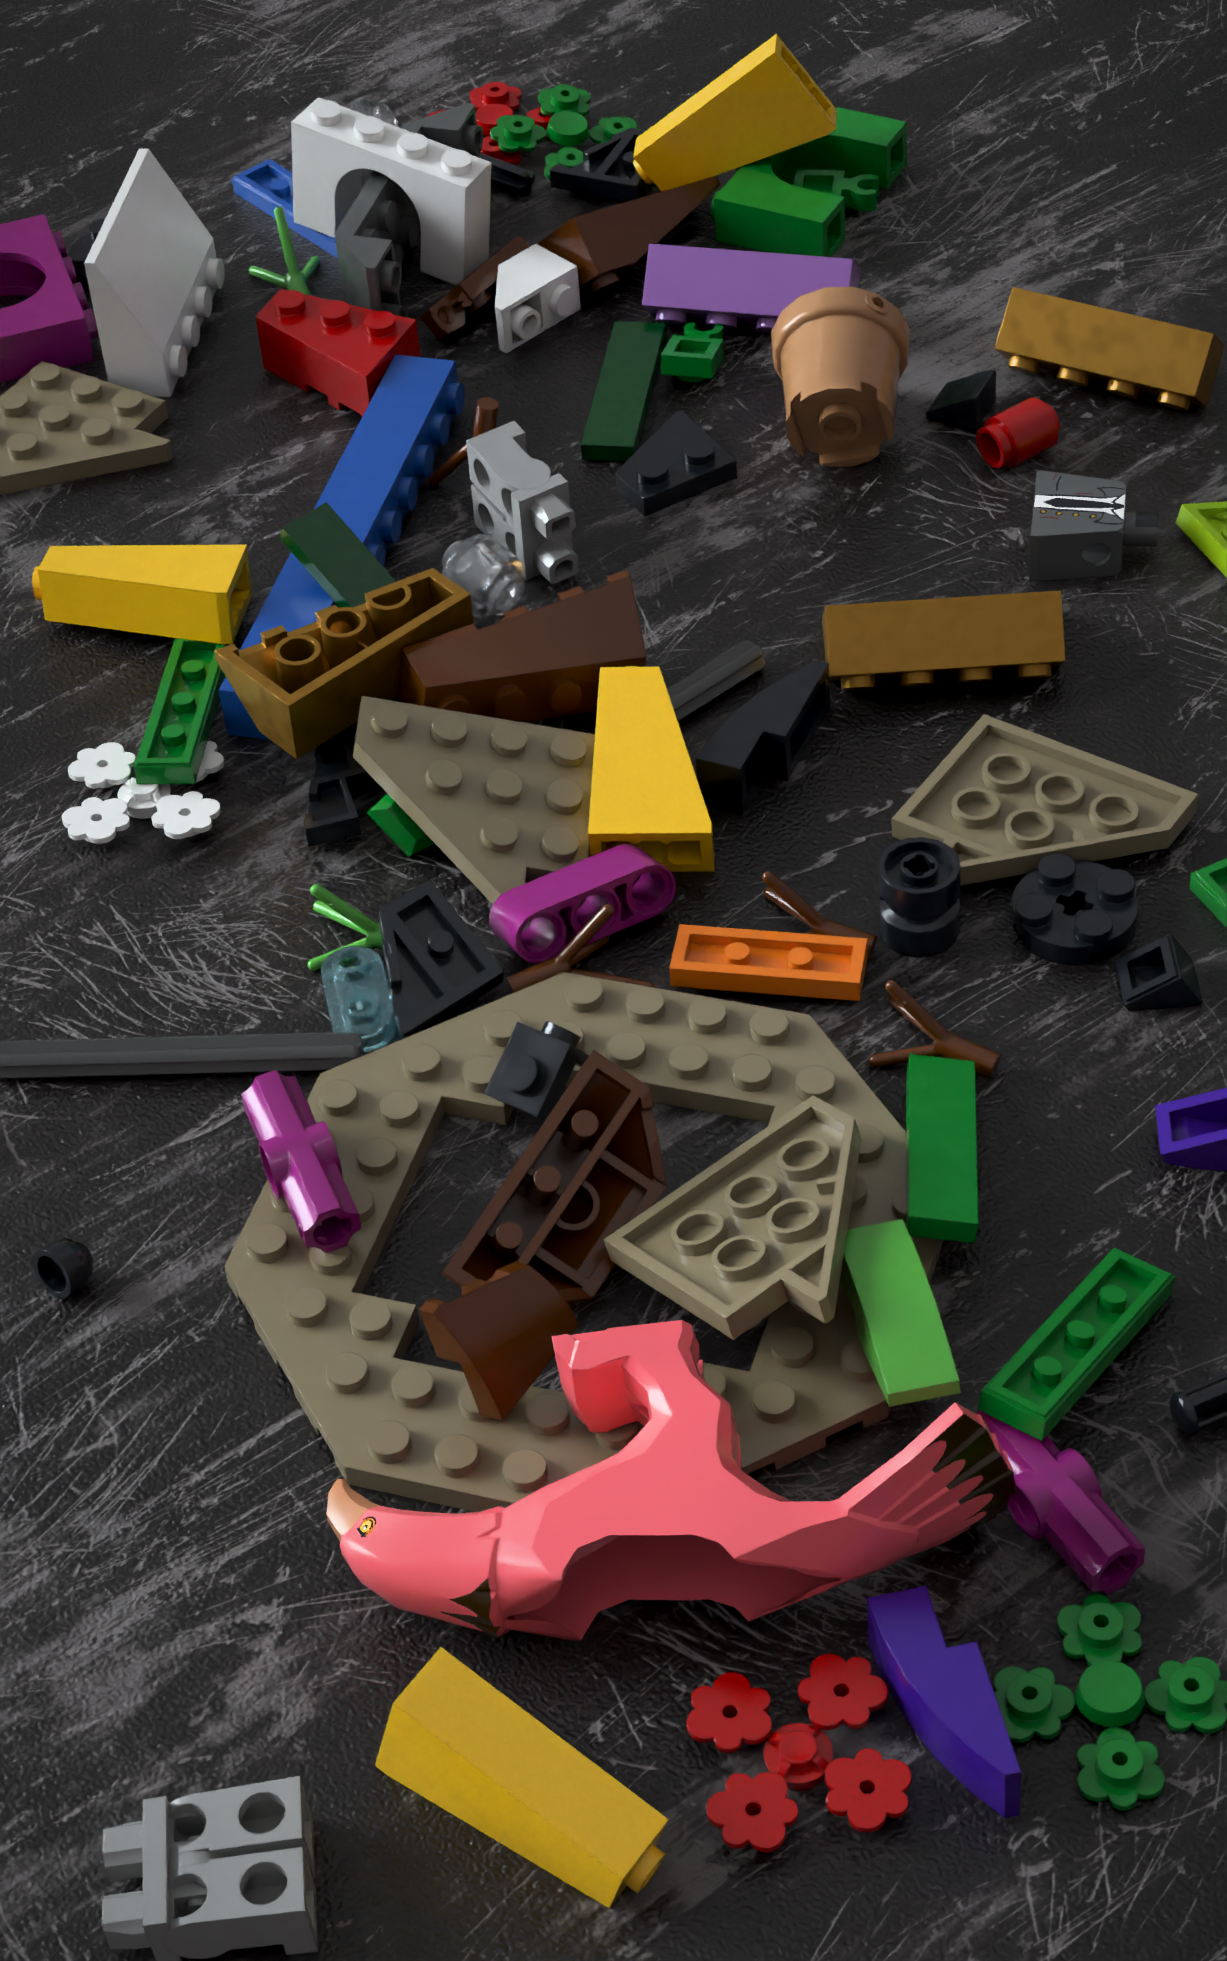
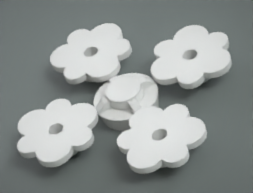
(110, 766)

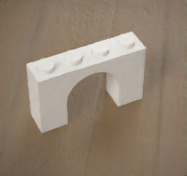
(442, 182)

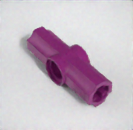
(301, 1161)
(1064, 1502)

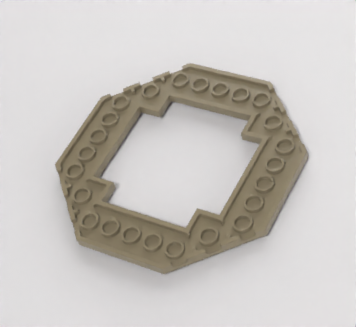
(416, 1423)

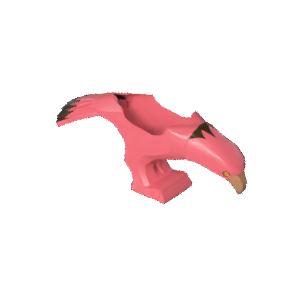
(665, 1511)

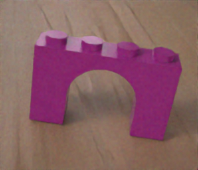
(55, 319)

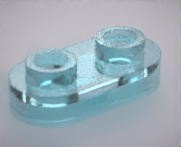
(359, 995)

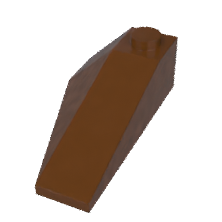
(619, 235)

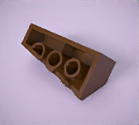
(529, 661)

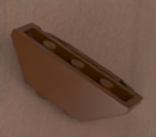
(572, 1187)

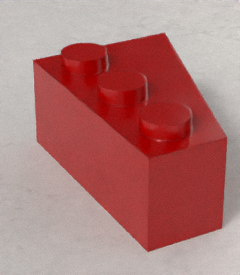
(332, 345)

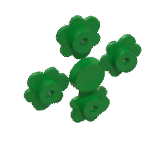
(566, 127)
(1111, 1697)

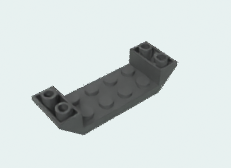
(386, 223)

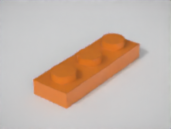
(769, 962)

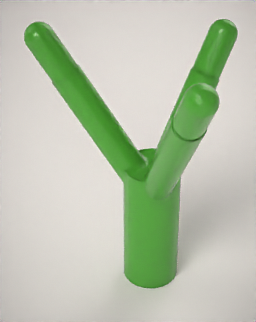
(294, 278)
(345, 914)

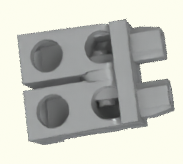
(522, 503)
(215, 1873)

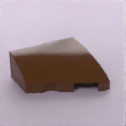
(500, 1333)

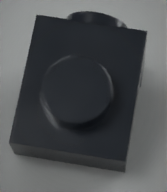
(535, 1068)

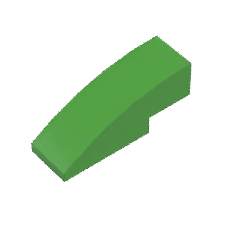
(897, 1314)

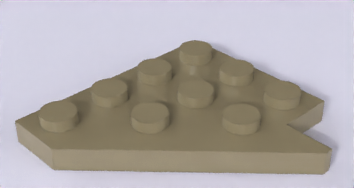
(75, 428)
(485, 789)
(1020, 796)
(754, 1225)

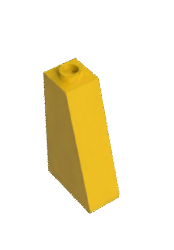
(737, 119)
(148, 589)
(644, 776)
(518, 1782)

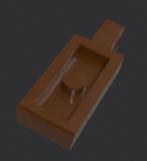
(470, 294)

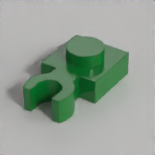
(858, 191)
(694, 354)

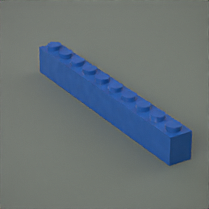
(368, 491)

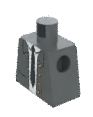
(1083, 527)

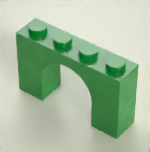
(770, 215)

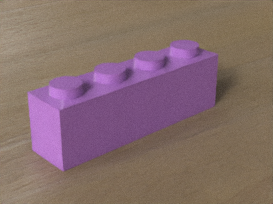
(734, 284)

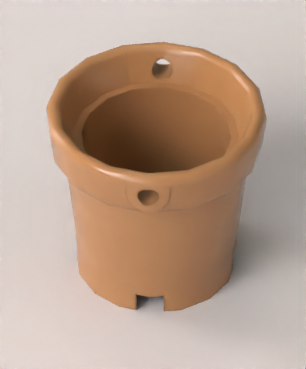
(840, 372)

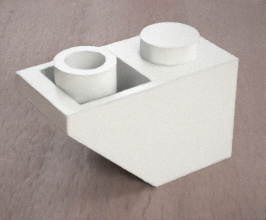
(533, 295)

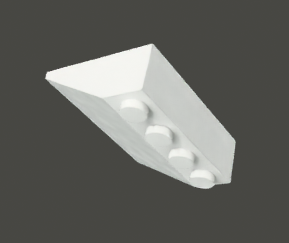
(151, 280)

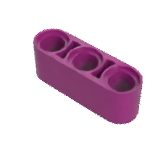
(555, 900)

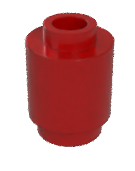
(1018, 433)

